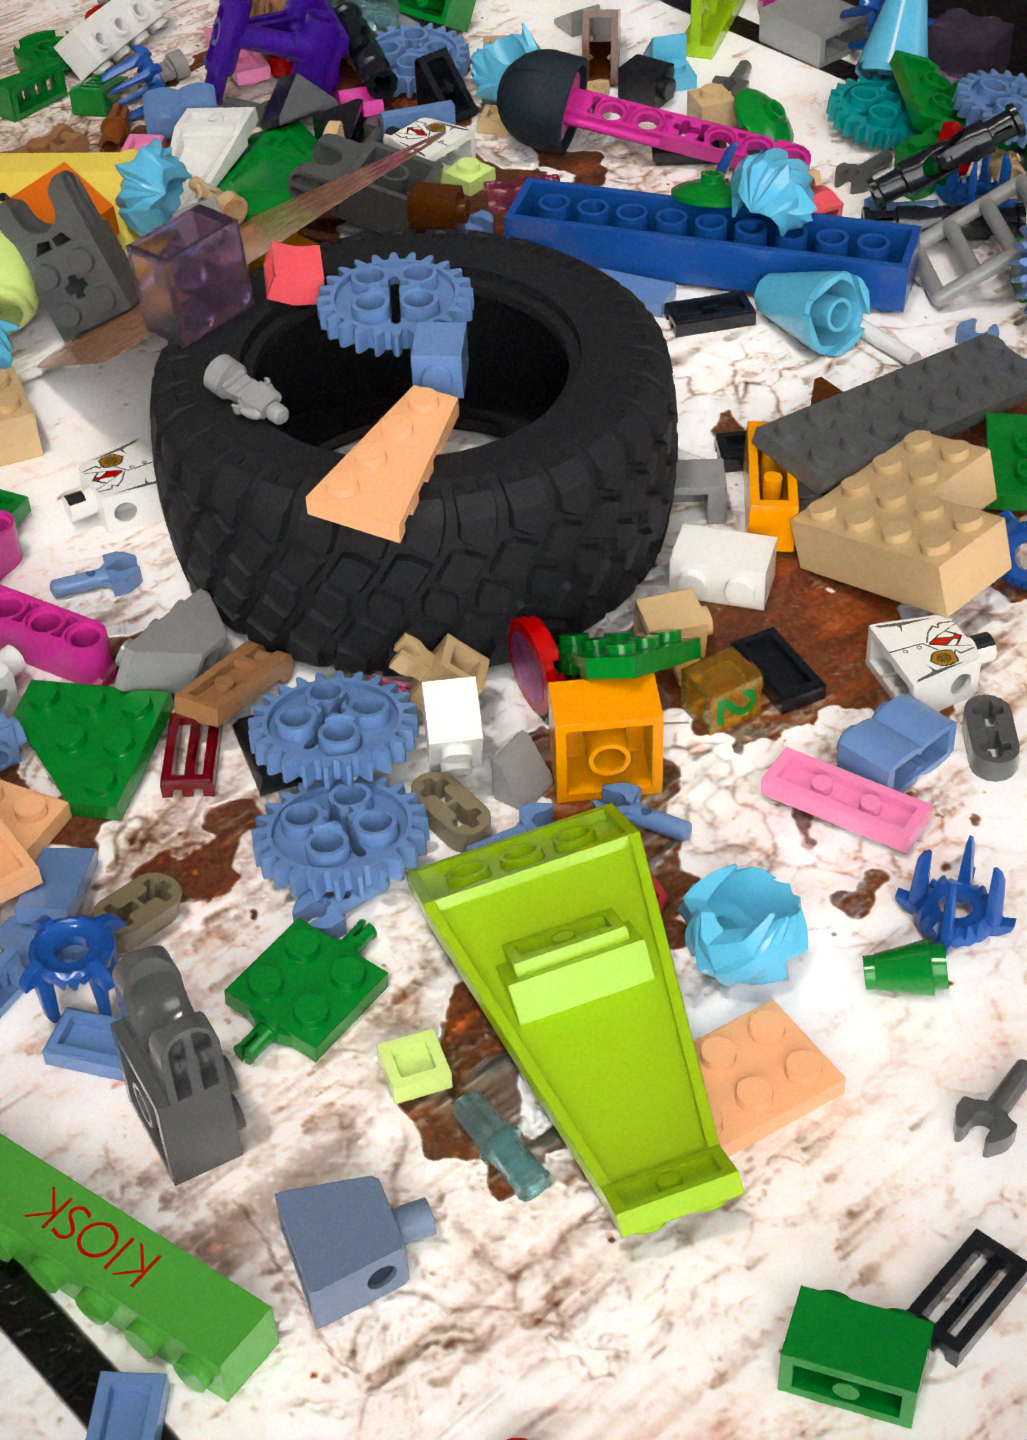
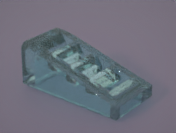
(376, 12)

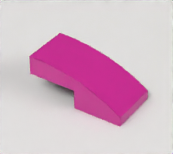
(371, 106)

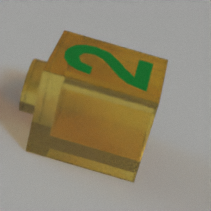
(721, 691)

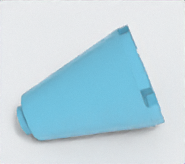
(900, 27)
(816, 307)

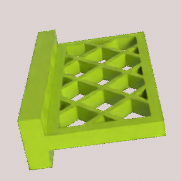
(709, 26)

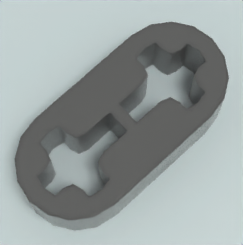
(1000, 736)

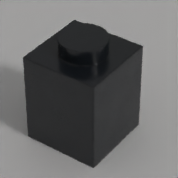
(646, 81)

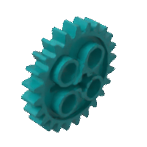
(870, 112)

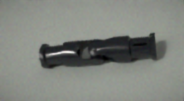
(367, 53)
(964, 147)
(927, 217)

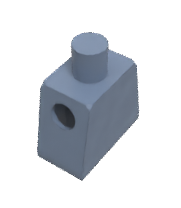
(349, 1243)

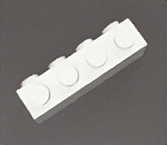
(109, 32)

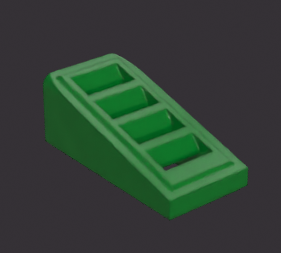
(92, 96)
(16, 108)

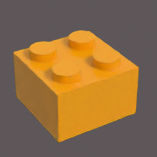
(605, 736)

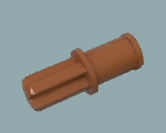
(114, 129)

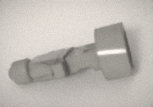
(174, 67)
(253, 399)

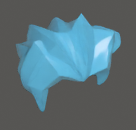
(495, 58)
(150, 187)
(774, 188)
(743, 925)

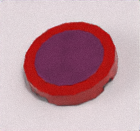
(532, 660)

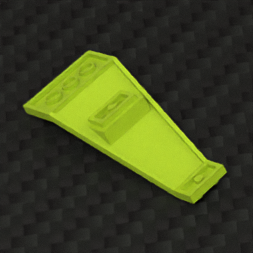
(584, 993)

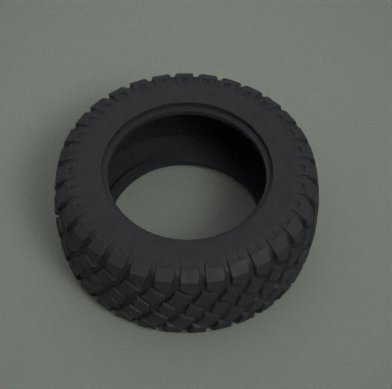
(532, 524)

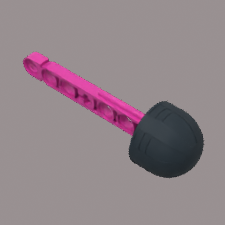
(546, 100)

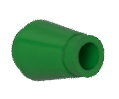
(908, 969)

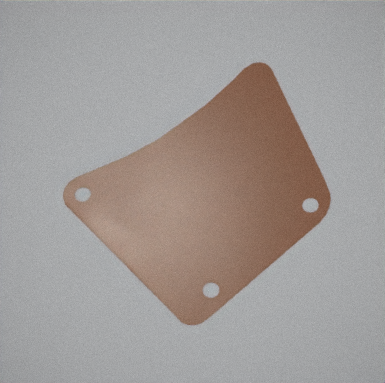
(276, 224)

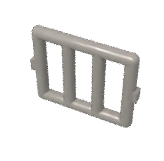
(951, 228)

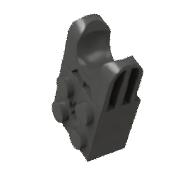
(379, 204)
(68, 252)
(174, 1067)

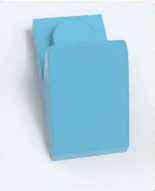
(673, 50)

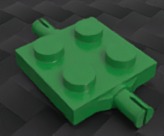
(305, 990)

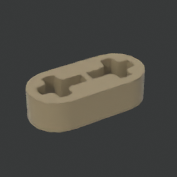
(458, 806)
(143, 918)

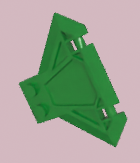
(265, 166)

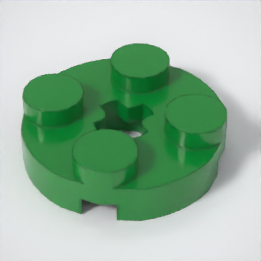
(38, 50)

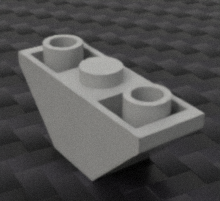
(173, 648)

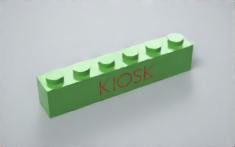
(130, 1277)

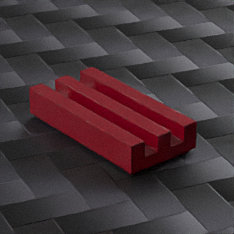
(190, 780)

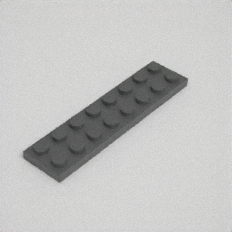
(934, 395)

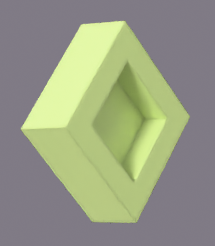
(470, 174)
(414, 1066)

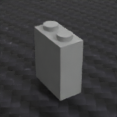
(811, 29)

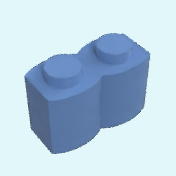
(166, 105)
(897, 743)

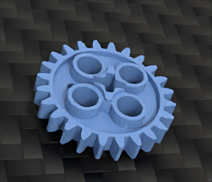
(408, 43)
(988, 94)
(359, 304)
(333, 729)
(312, 853)

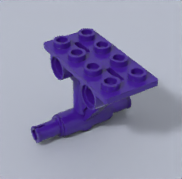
(303, 33)

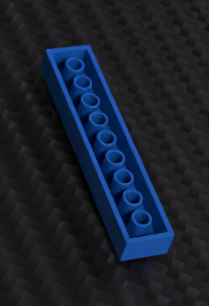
(707, 246)

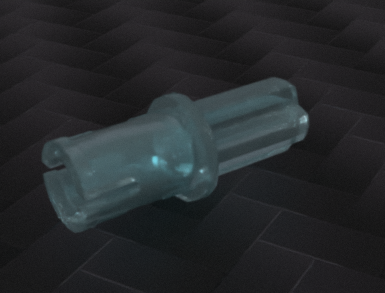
(501, 1146)

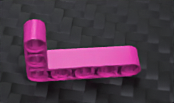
(46, 633)

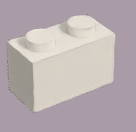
(723, 565)
(452, 725)

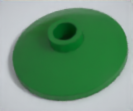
(762, 115)
(707, 192)

